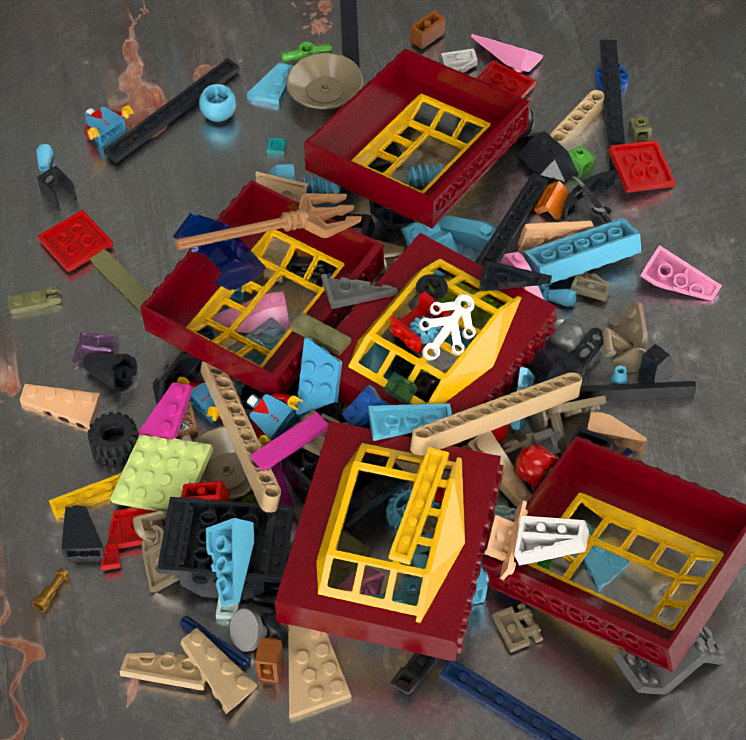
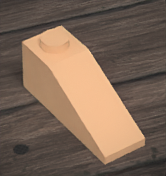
(614, 429)

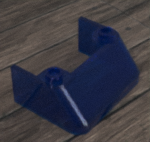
(230, 256)

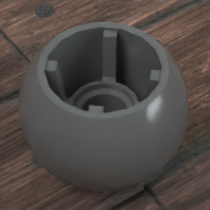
(568, 335)

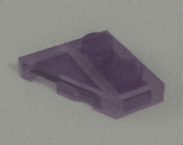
(93, 343)

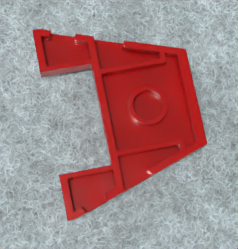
(121, 535)

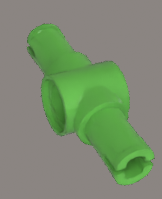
(305, 49)

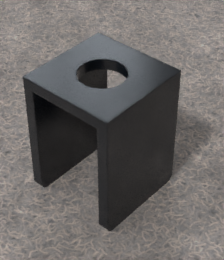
(58, 178)

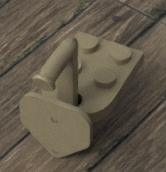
(626, 338)
(552, 414)
(151, 548)

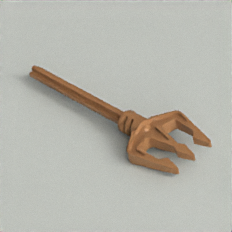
(305, 217)

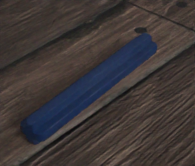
(229, 650)

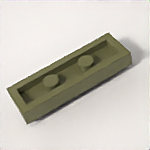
(320, 333)

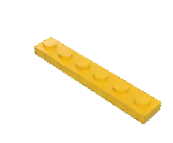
(418, 506)

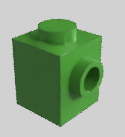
(582, 160)

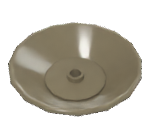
(324, 80)
(222, 460)

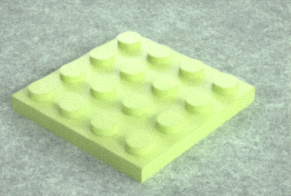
(159, 471)

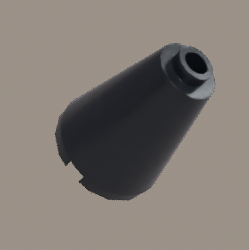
(112, 369)

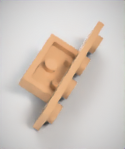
(503, 539)

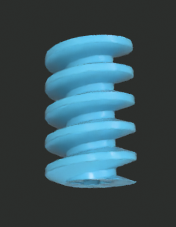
(423, 176)
(321, 185)

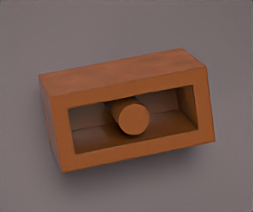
(427, 29)
(269, 659)

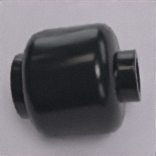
(274, 628)

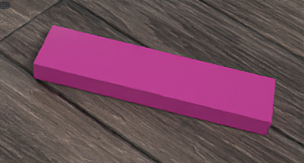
(289, 441)

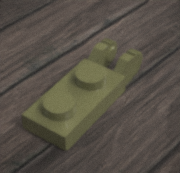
(34, 300)

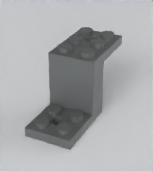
(655, 680)

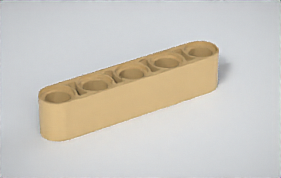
(579, 118)

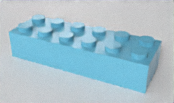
(585, 250)

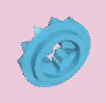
(431, 333)

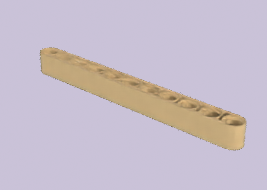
(495, 413)
(242, 436)

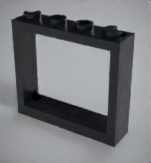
(367, 225)

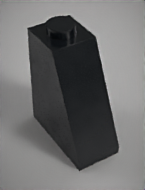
(656, 366)
(80, 535)

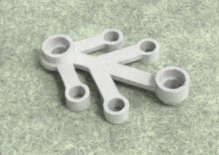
(450, 324)

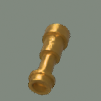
(41, 601)

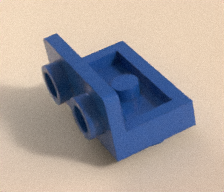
(357, 411)

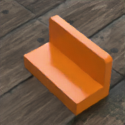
(552, 200)

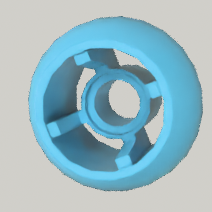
(217, 102)

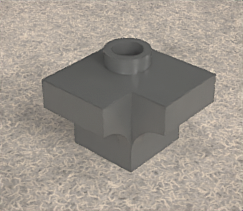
(549, 440)

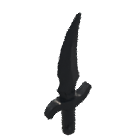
(598, 209)

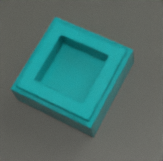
(276, 146)

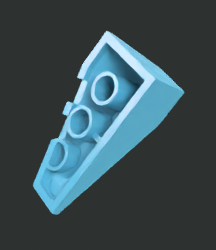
(231, 549)

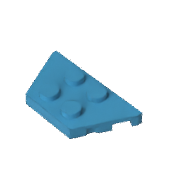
(318, 378)

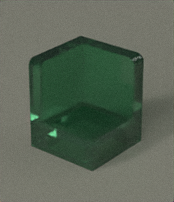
(400, 388)

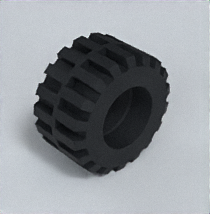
(109, 426)

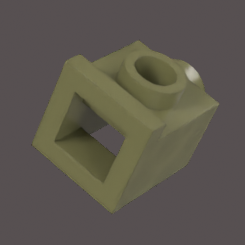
(637, 125)

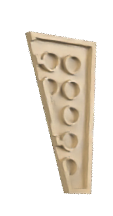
(292, 189)
(313, 672)

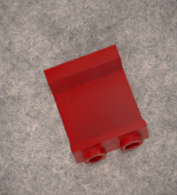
(401, 327)

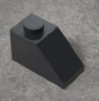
(399, 364)

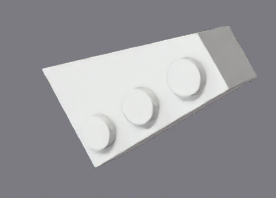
(549, 538)

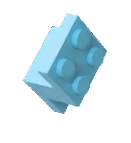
(445, 238)

